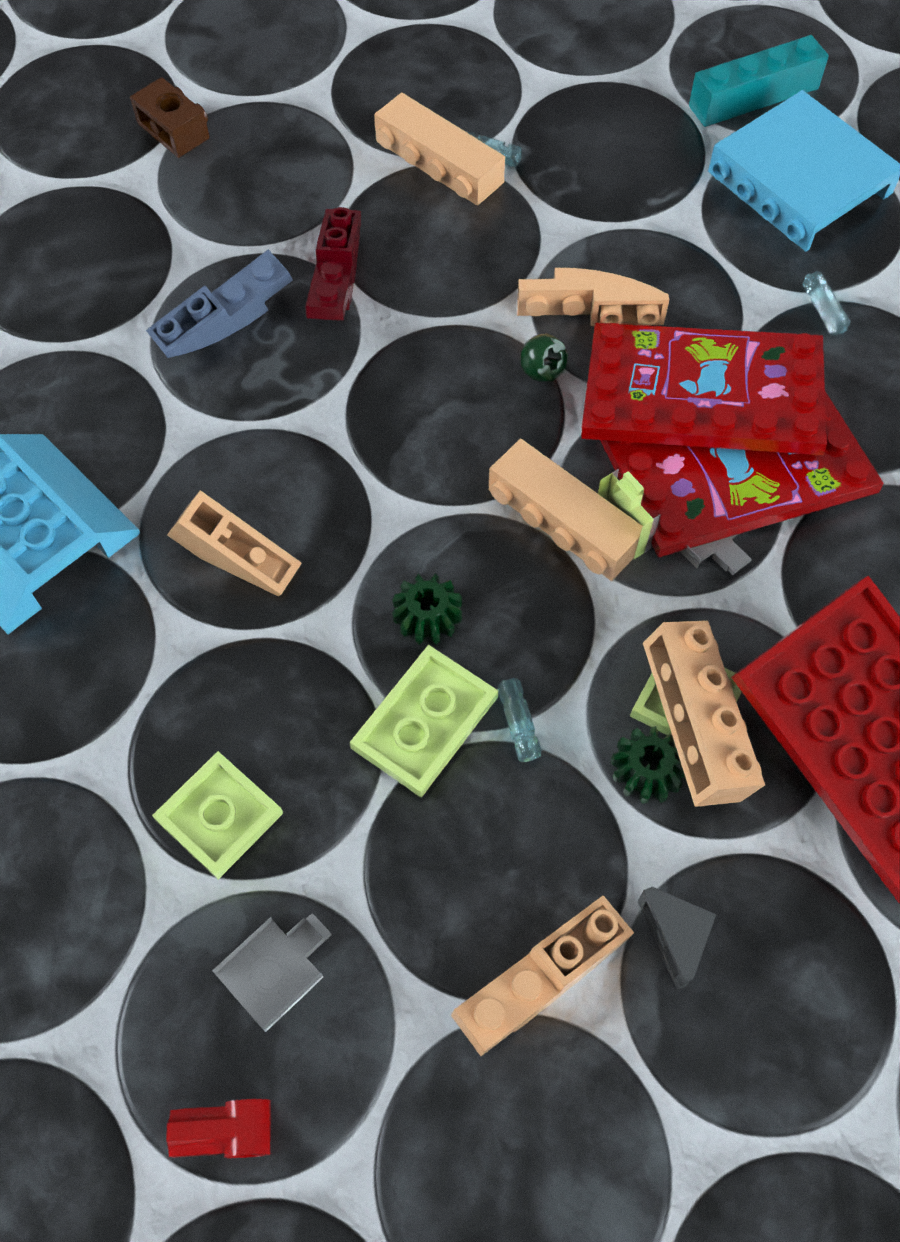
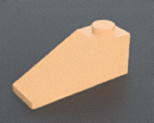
(233, 545)

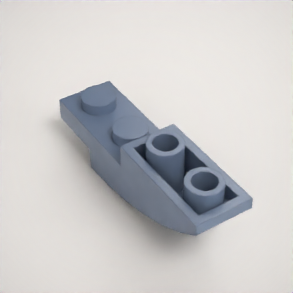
(215, 315)

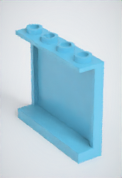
(802, 167)

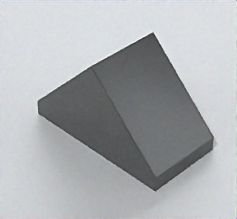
(678, 931)

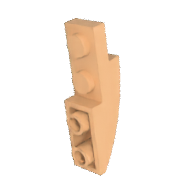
(593, 293)
(541, 975)

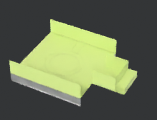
(627, 497)

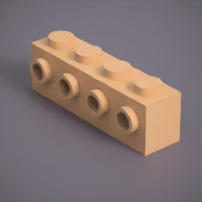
(702, 713)

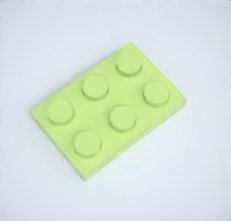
(424, 720)

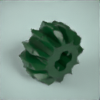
(411, 611)
(641, 779)

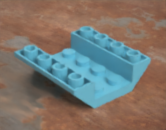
(47, 521)

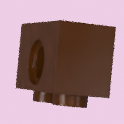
(170, 117)

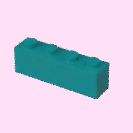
(757, 80)

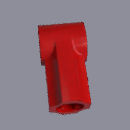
(234, 1130)

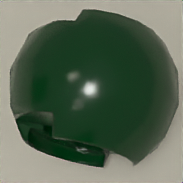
(544, 357)

